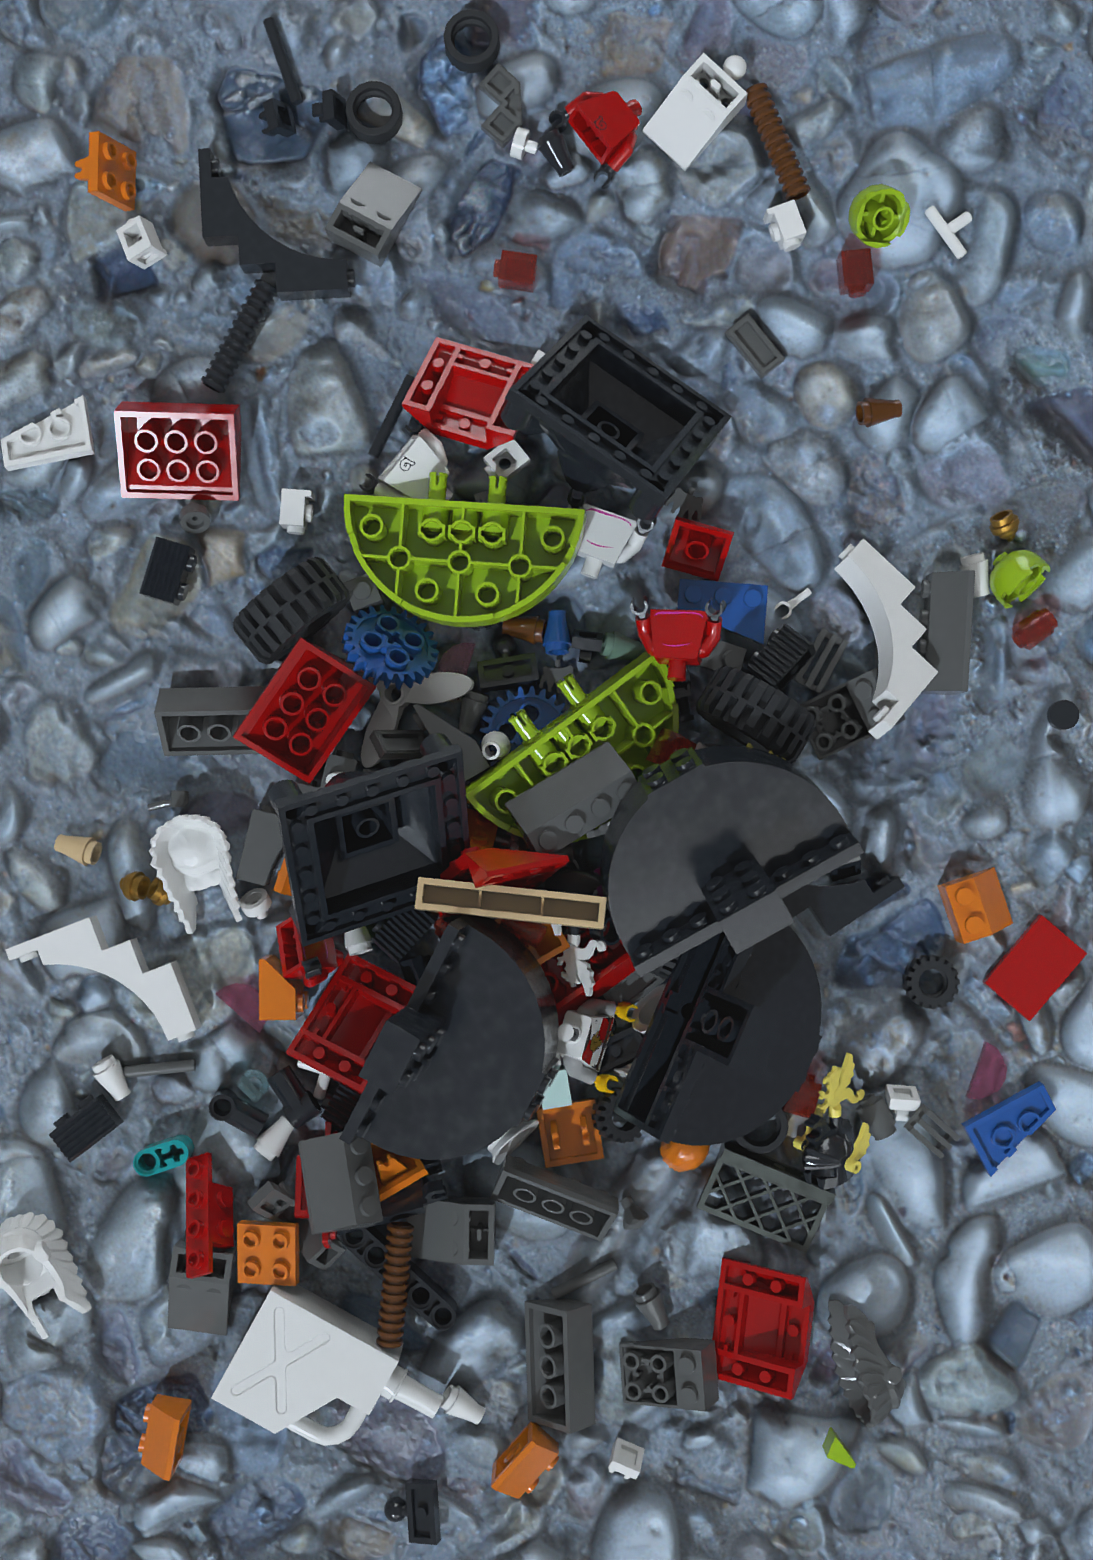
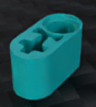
(159, 1151)

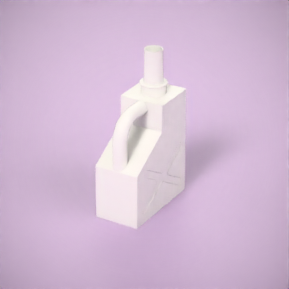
(307, 1355)

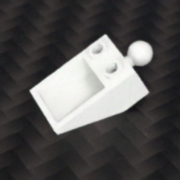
(695, 115)

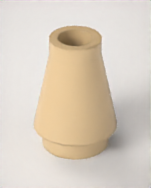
(81, 849)

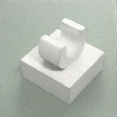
(902, 1100)
(626, 1458)

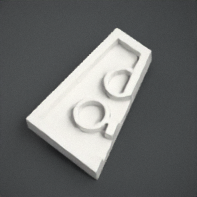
(53, 439)

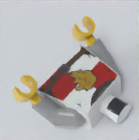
(585, 1038)

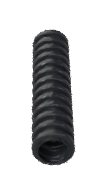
(239, 336)

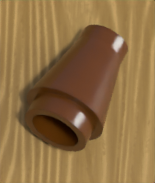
(875, 411)
(526, 628)

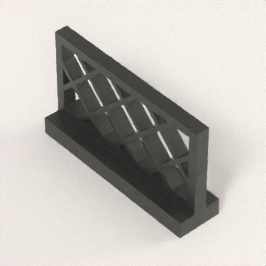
(769, 1171)

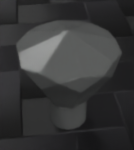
(633, 1215)

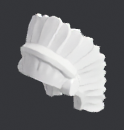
(191, 857)
(35, 1262)

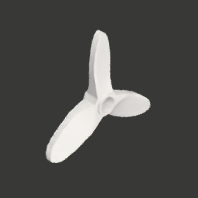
(436, 689)

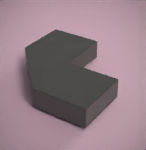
(506, 93)

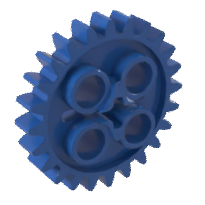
(390, 647)
(546, 713)

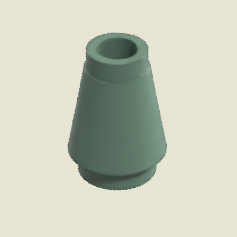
(620, 647)

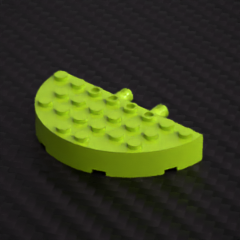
(461, 557)
(622, 711)

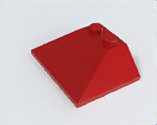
(463, 393)
(502, 868)
(349, 1020)
(762, 1327)

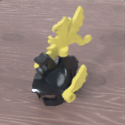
(831, 1144)

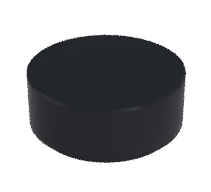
(1063, 715)

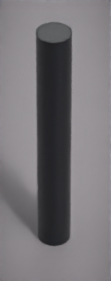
(282, 61)
(391, 418)

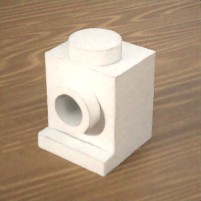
(785, 225)
(141, 242)
(508, 451)
(296, 510)

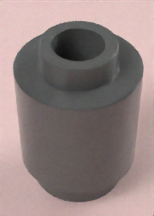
(877, 1115)

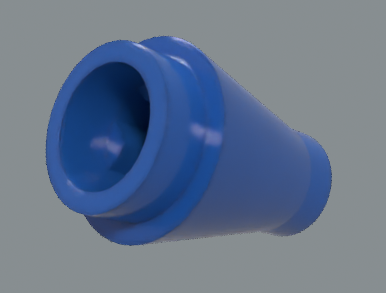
(557, 635)

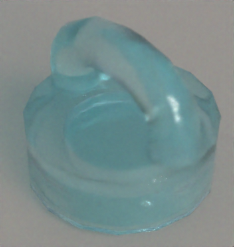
(249, 1089)

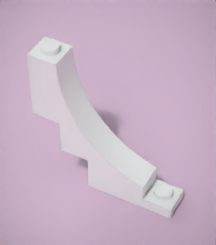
(900, 667)
(86, 947)

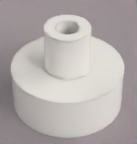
(522, 144)
(256, 903)

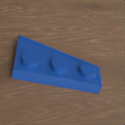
(744, 609)
(1003, 1126)

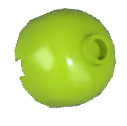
(878, 215)
(1016, 576)

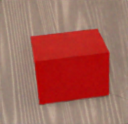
(697, 548)

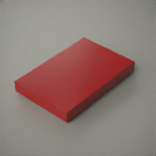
(1034, 967)

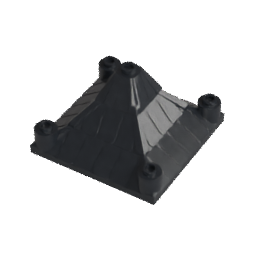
(614, 416)
(369, 837)

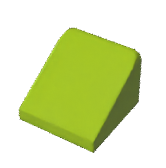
(836, 1450)

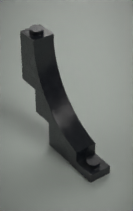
(227, 224)
(841, 903)

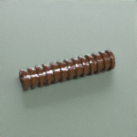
(776, 142)
(395, 1284)

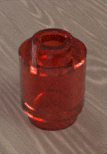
(1034, 628)

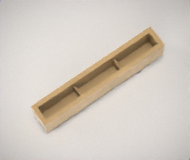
(510, 903)

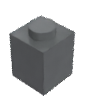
(363, 593)

